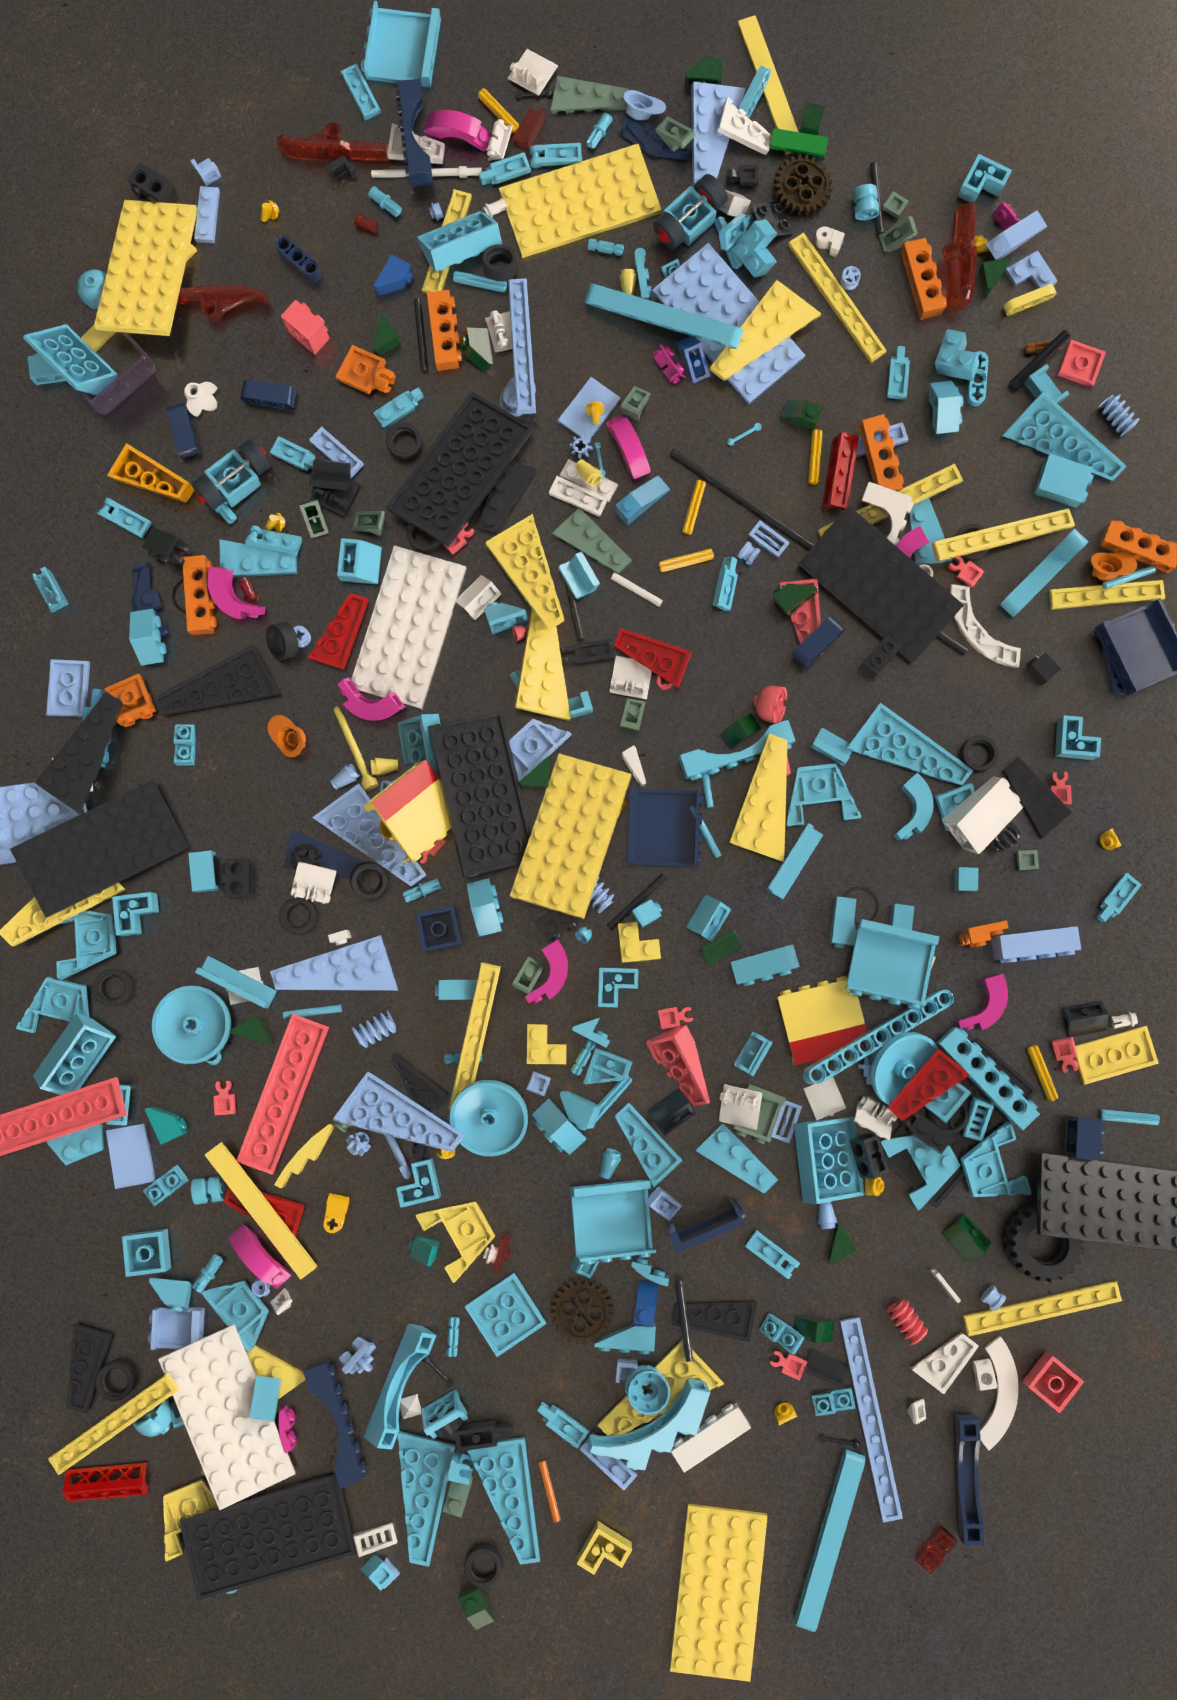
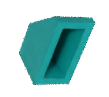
(166, 1124)
(423, 1250)

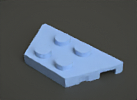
(535, 744)

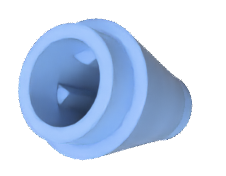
(345, 776)
(826, 1216)

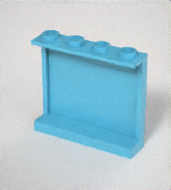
(401, 45)
(891, 964)
(611, 1221)

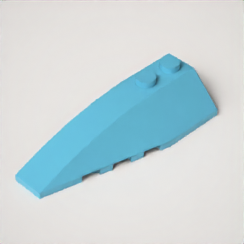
(416, 740)

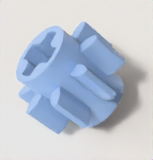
(584, 450)
(358, 1143)

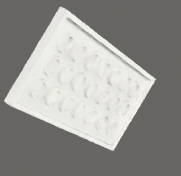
(408, 626)
(215, 1406)

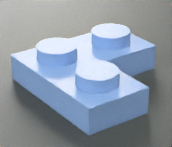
(1033, 268)

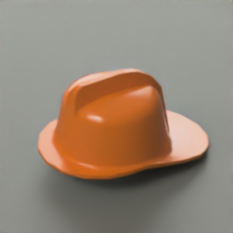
(1110, 565)
(286, 735)

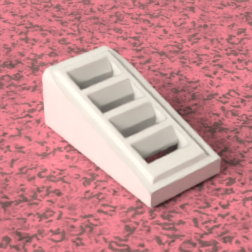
(632, 761)
(377, 1546)

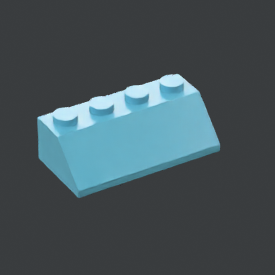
(459, 240)
(73, 1056)

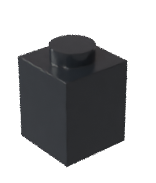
(1043, 668)

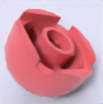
(770, 704)

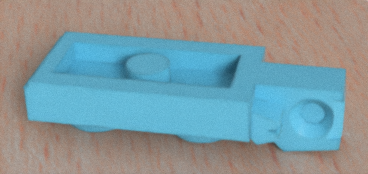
(505, 170)
(734, 230)
(898, 375)
(398, 408)
(292, 454)
(726, 584)
(1118, 897)
(563, 1424)

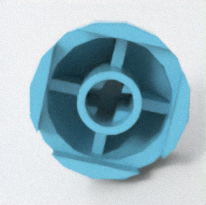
(90, 287)
(155, 1421)

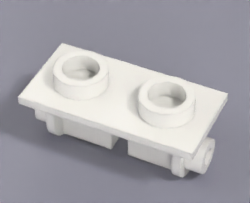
(498, 144)

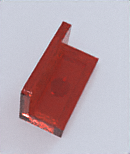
(529, 128)

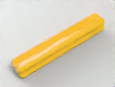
(497, 109)
(815, 455)
(693, 507)
(686, 560)
(1042, 1073)

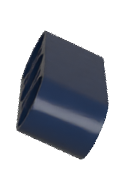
(294, 251)
(268, 394)
(183, 430)
(818, 641)

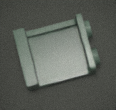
(768, 1115)

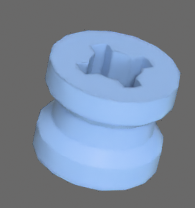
(850, 273)
(748, 553)
(304, 636)
(993, 1298)

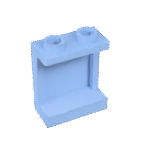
(174, 1328)

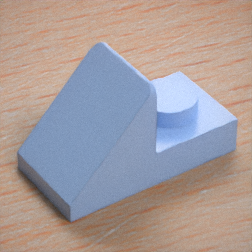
(663, 1203)

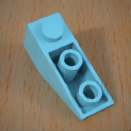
(629, 1338)

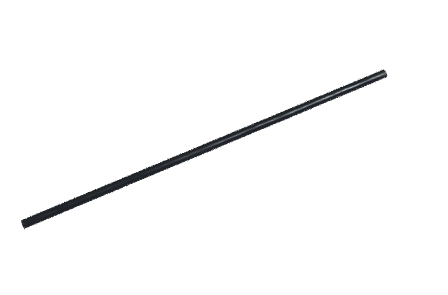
(776, 522)

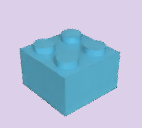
(146, 1252)

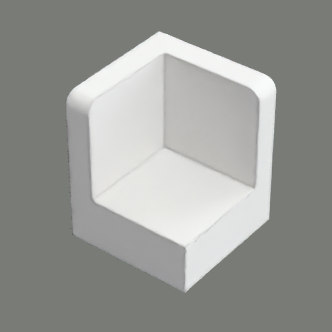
(735, 204)

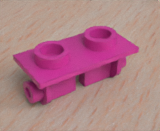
(1005, 216)
(665, 357)

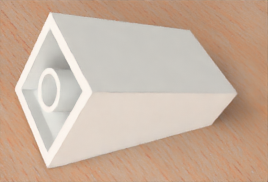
(983, 815)

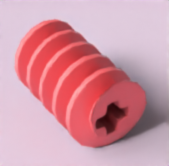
(908, 1320)

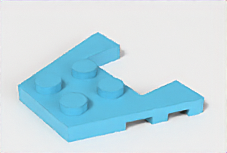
(816, 786)
(93, 939)
(57, 1000)
(78, 1144)
(931, 1165)
(985, 1167)

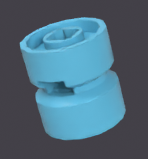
(866, 202)
(205, 1190)

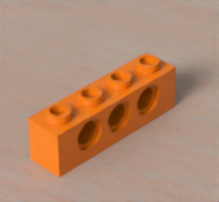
(926, 306)
(444, 358)
(872, 448)
(1111, 541)
(198, 625)

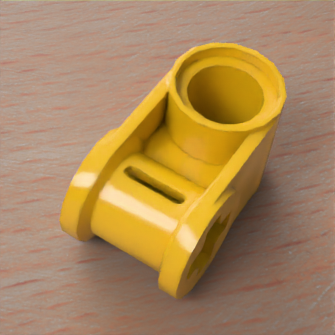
(335, 1209)

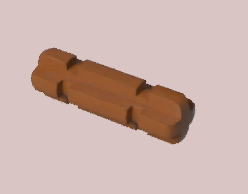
(1037, 347)

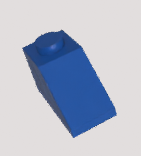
(393, 276)
(693, 358)
(645, 1303)

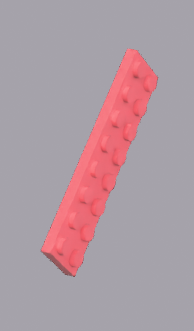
(282, 1094)
(61, 1116)

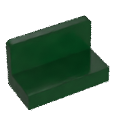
(720, 948)
(967, 1238)

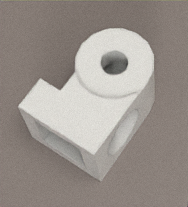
(829, 239)
(984, 1375)

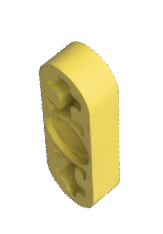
(1029, 299)

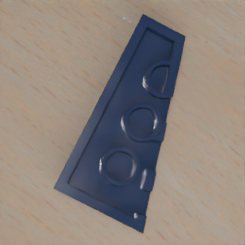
(331, 857)

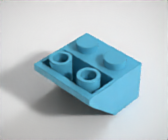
(359, 561)

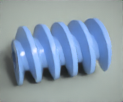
(1118, 413)
(600, 897)
(375, 1029)

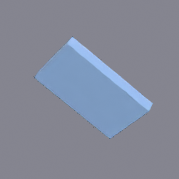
(575, 416)
(67, 688)
(130, 1155)

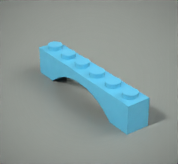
(701, 762)
(385, 1419)

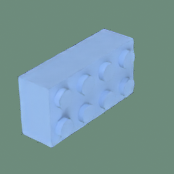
(1041, 943)

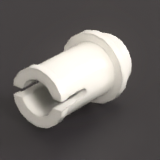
(495, 207)
(1124, 1020)

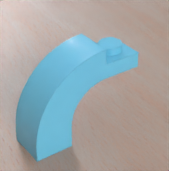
(922, 804)

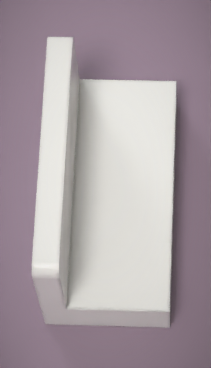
(478, 596)

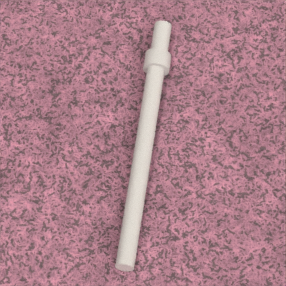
(462, 172)

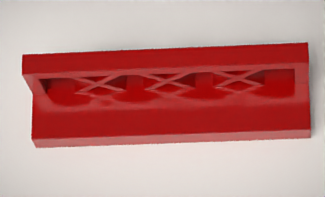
(840, 471)
(105, 1489)

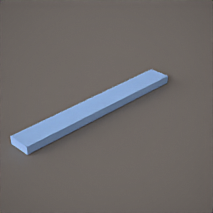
(521, 346)

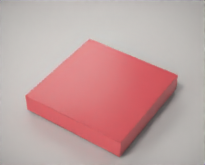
(1081, 363)

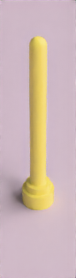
(368, 781)

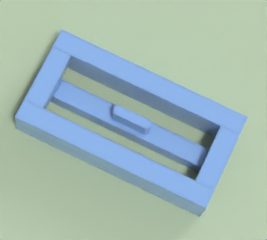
(752, 536)
(794, 1121)

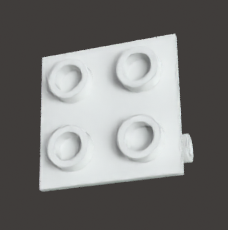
(532, 72)
(500, 330)
(630, 678)
(313, 882)
(740, 1106)
(876, 1121)

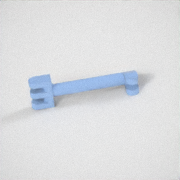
(404, 1167)

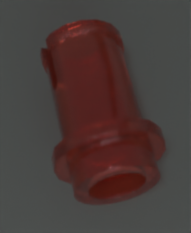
(365, 222)
(248, 590)

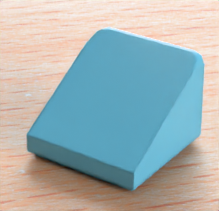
(585, 1270)

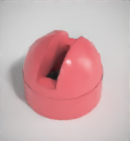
(519, 632)

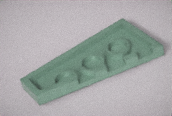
(585, 95)
(587, 537)

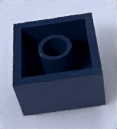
(439, 929)
(1084, 1137)

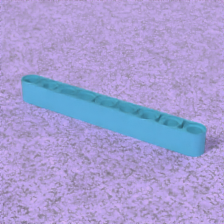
(664, 316)
(870, 1040)
(829, 1540)

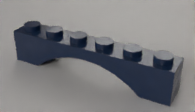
(411, 104)
(322, 1383)
(967, 1455)

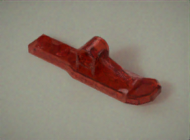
(331, 146)
(962, 258)
(221, 297)

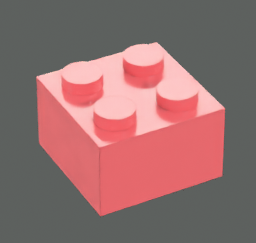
(305, 326)
(1053, 1381)

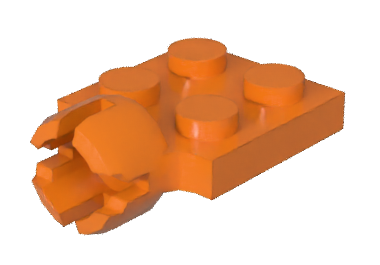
(365, 371)

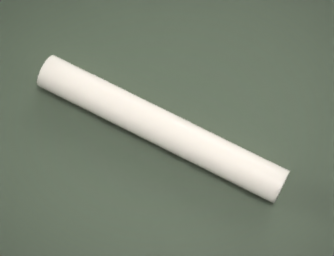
(636, 589)

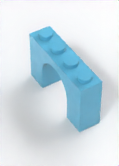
(843, 927)

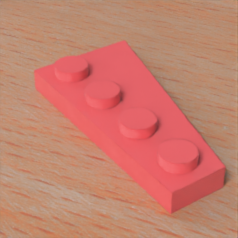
(807, 617)

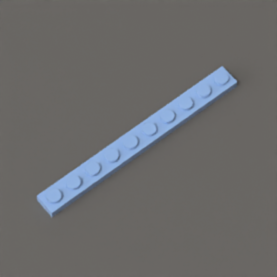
(871, 1419)

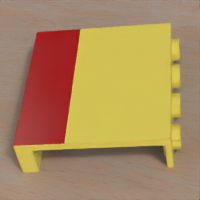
(413, 810)
(820, 1019)

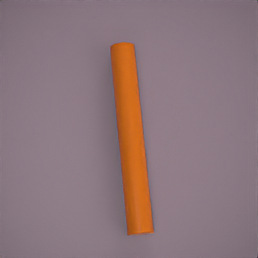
(549, 1491)

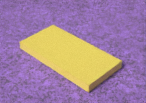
(1115, 1055)

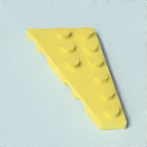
(525, 563)
(541, 675)
(762, 815)
(32, 921)
(675, 1371)

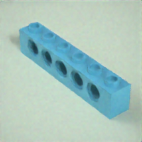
(1027, 1110)

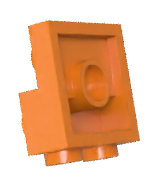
(135, 700)
(978, 935)

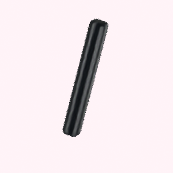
(1040, 359)

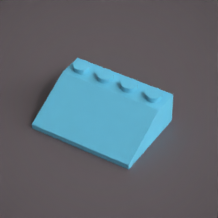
(72, 359)
(827, 1160)

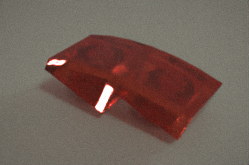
(936, 1549)

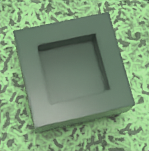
(895, 205)
(1027, 860)

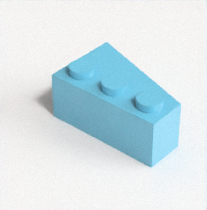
(765, 965)

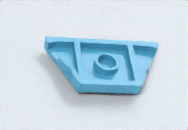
(240, 1307)

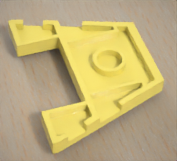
(467, 1229)
(181, 1503)

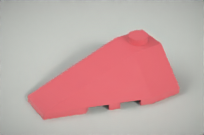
(679, 1056)

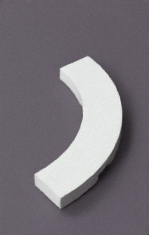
(977, 636)
(1006, 1394)

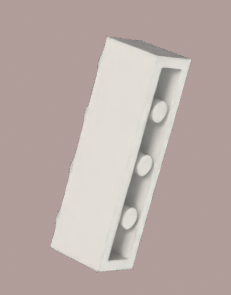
(710, 1437)

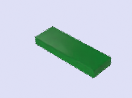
(799, 142)

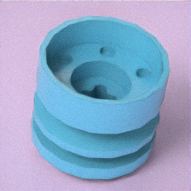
(649, 1401)

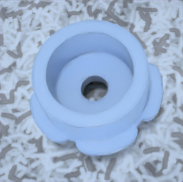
(436, 211)
(260, 1292)

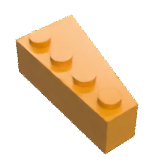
(144, 473)

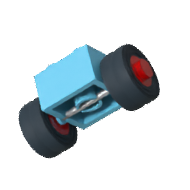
(690, 213)
(232, 477)

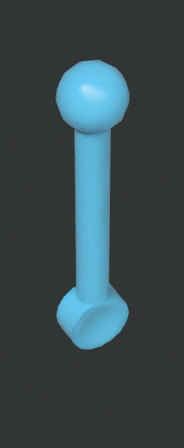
(757, 427)
(597, 446)

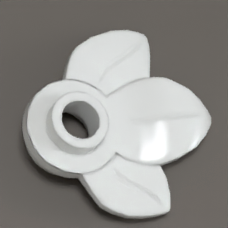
(202, 399)

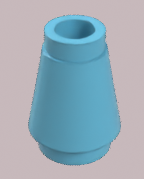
(609, 1162)

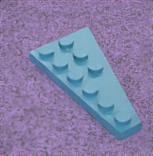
(1055, 432)
(899, 743)
(424, 1484)
(508, 1486)

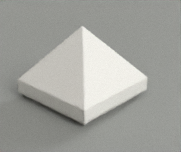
(281, 1302)
(410, 1406)
(917, 1411)

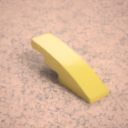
(310, 1150)

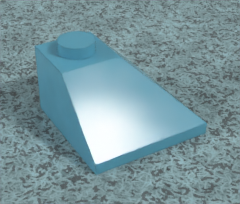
(504, 616)

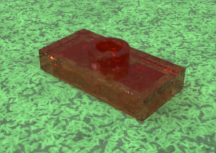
(502, 1255)

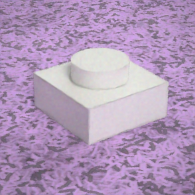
(340, 937)

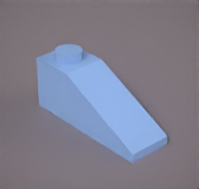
(1016, 235)

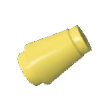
(628, 281)
(590, 474)
(383, 766)

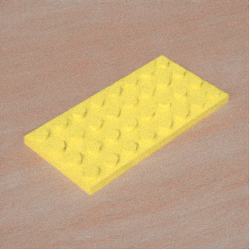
(580, 200)
(146, 268)
(571, 836)
(718, 1592)

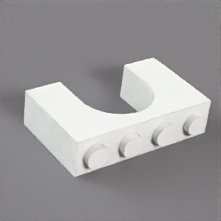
(893, 503)

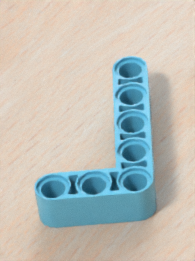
(1044, 572)

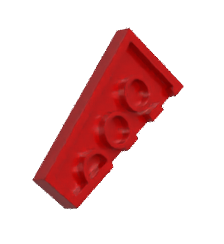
(341, 633)
(655, 655)
(930, 1082)
(287, 1210)

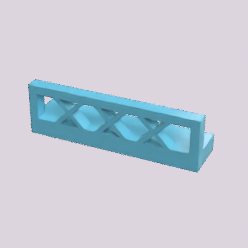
(794, 862)
(237, 982)

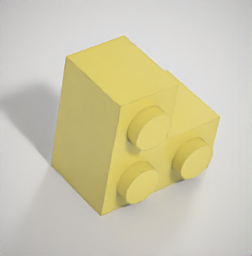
(634, 950)
(539, 1051)
(603, 1543)

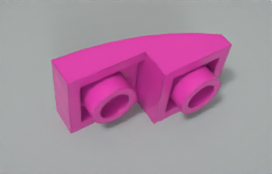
(286, 1421)

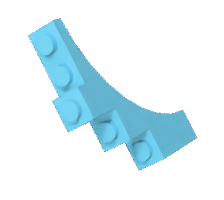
(660, 1434)

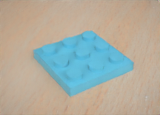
(505, 1314)

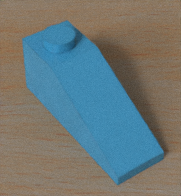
(641, 499)

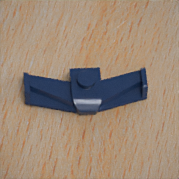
(651, 142)
(143, 596)

